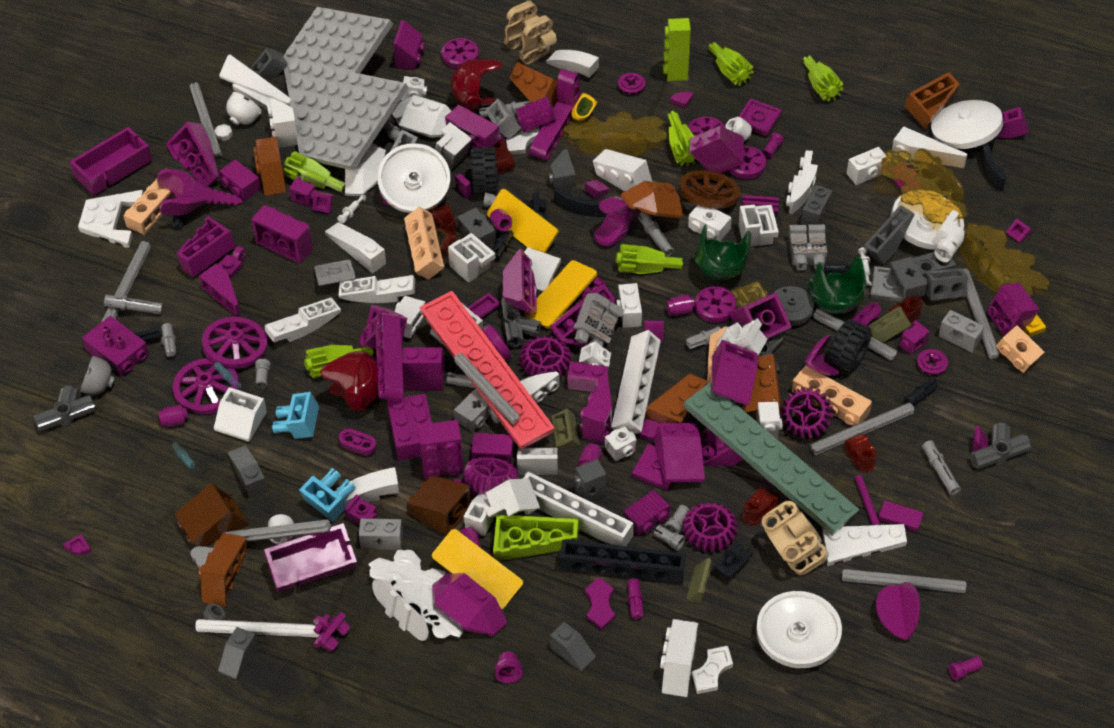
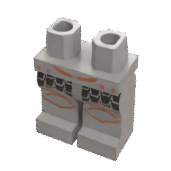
(811, 252)
(597, 319)

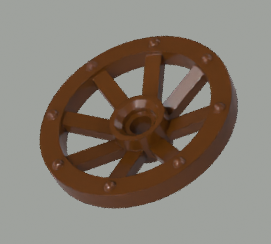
(707, 194)

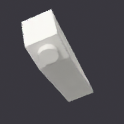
(912, 141)
(359, 246)

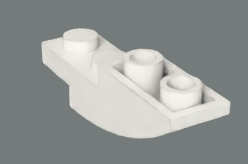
(802, 184)
(373, 291)
(306, 321)
(538, 387)

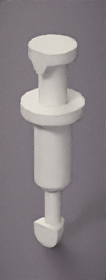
(348, 211)
(866, 260)

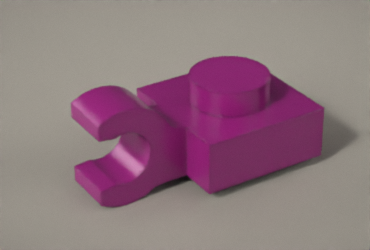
(233, 264)

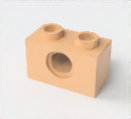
(1016, 341)

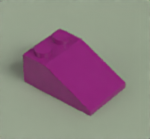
(680, 452)

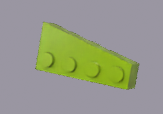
(677, 49)
(531, 535)

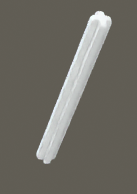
(258, 628)

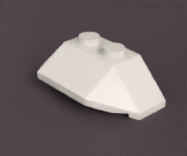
(421, 116)
(366, 173)

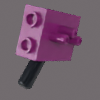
(118, 344)

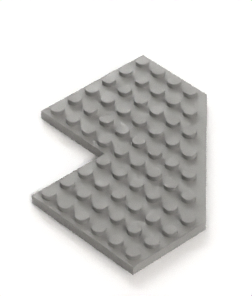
(331, 101)

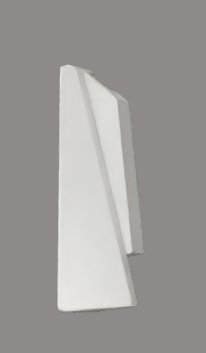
(251, 84)

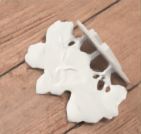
(415, 588)

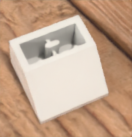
(283, 123)
(239, 414)

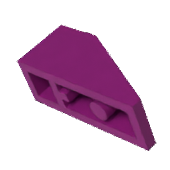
(1013, 124)
(218, 285)

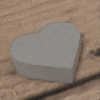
(199, 555)

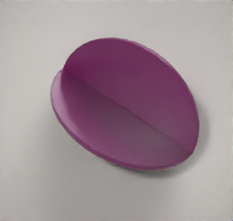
(819, 362)
(899, 609)

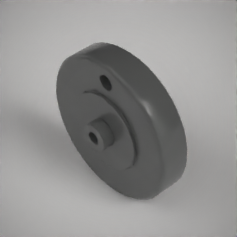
(796, 303)

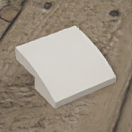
(543, 267)

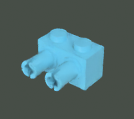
(301, 416)
(322, 498)

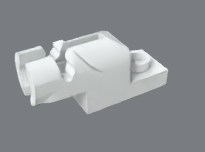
(948, 238)

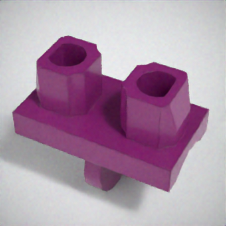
(336, 624)

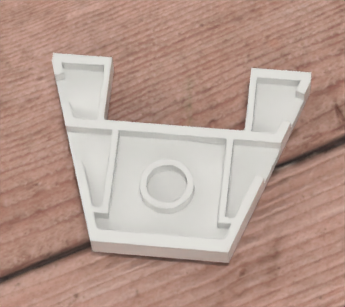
(102, 214)

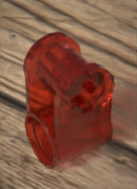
(504, 157)
(444, 219)
(911, 306)
(862, 452)
(759, 506)

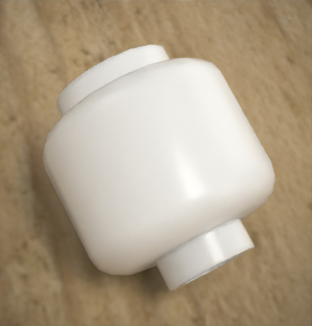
(740, 127)
(280, 520)

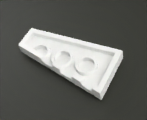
(862, 540)

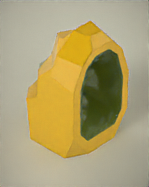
(583, 107)

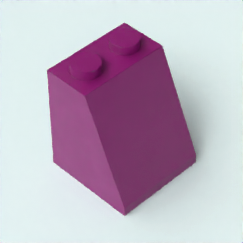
(718, 149)
(767, 310)
(423, 369)

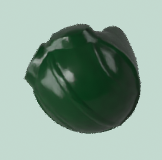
(722, 258)
(837, 291)

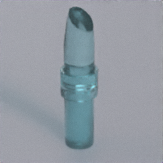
(227, 375)
(183, 455)

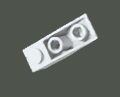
(476, 515)

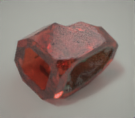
(445, 239)

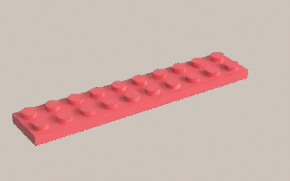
(463, 335)

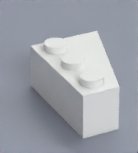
(621, 169)
(678, 657)

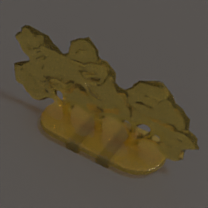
(617, 134)
(927, 190)
(998, 261)

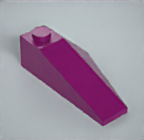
(193, 149)

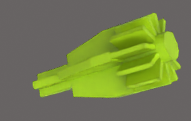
(731, 64)
(823, 79)
(680, 140)
(310, 172)
(644, 260)
(320, 356)

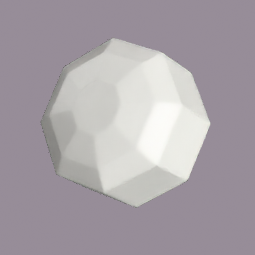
(223, 132)

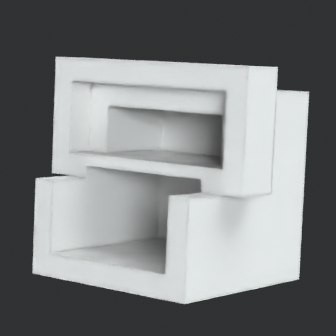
(453, 145)
(759, 222)
(470, 257)
(747, 336)
(511, 498)

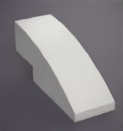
(574, 61)
(374, 485)

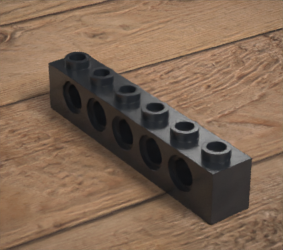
(622, 561)

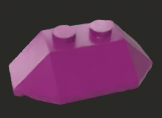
(520, 283)
(564, 324)
(468, 604)

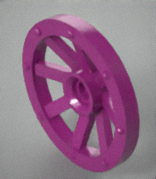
(234, 339)
(204, 383)

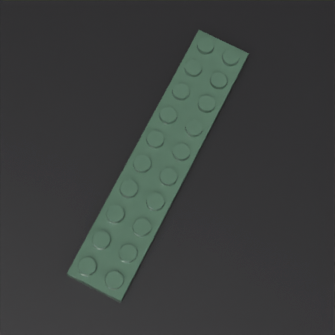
(771, 459)

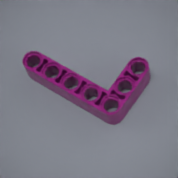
(550, 133)
(385, 336)

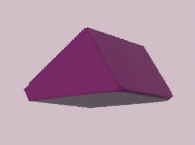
(596, 189)
(1019, 231)
(656, 328)
(979, 439)

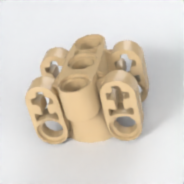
(529, 31)
(795, 538)

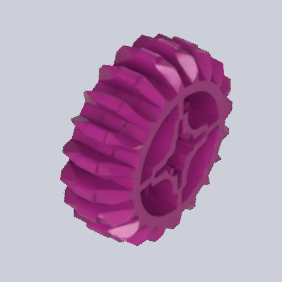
(545, 356)
(805, 429)
(487, 473)
(712, 536)

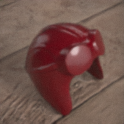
(466, 83)
(354, 378)

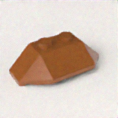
(654, 199)

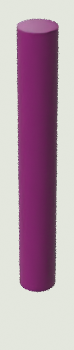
(867, 500)

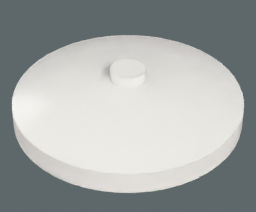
(967, 124)
(413, 177)
(921, 230)
(799, 629)

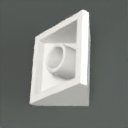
(537, 461)

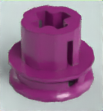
(508, 668)

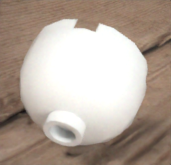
(242, 110)

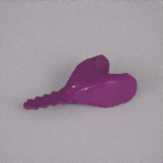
(189, 193)
(617, 221)

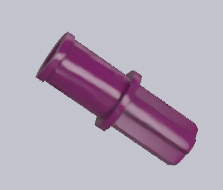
(635, 598)

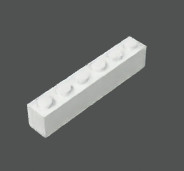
(636, 382)
(591, 517)

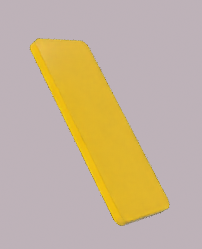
(526, 224)
(562, 292)
(463, 556)

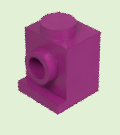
(302, 192)
(914, 338)
(360, 509)

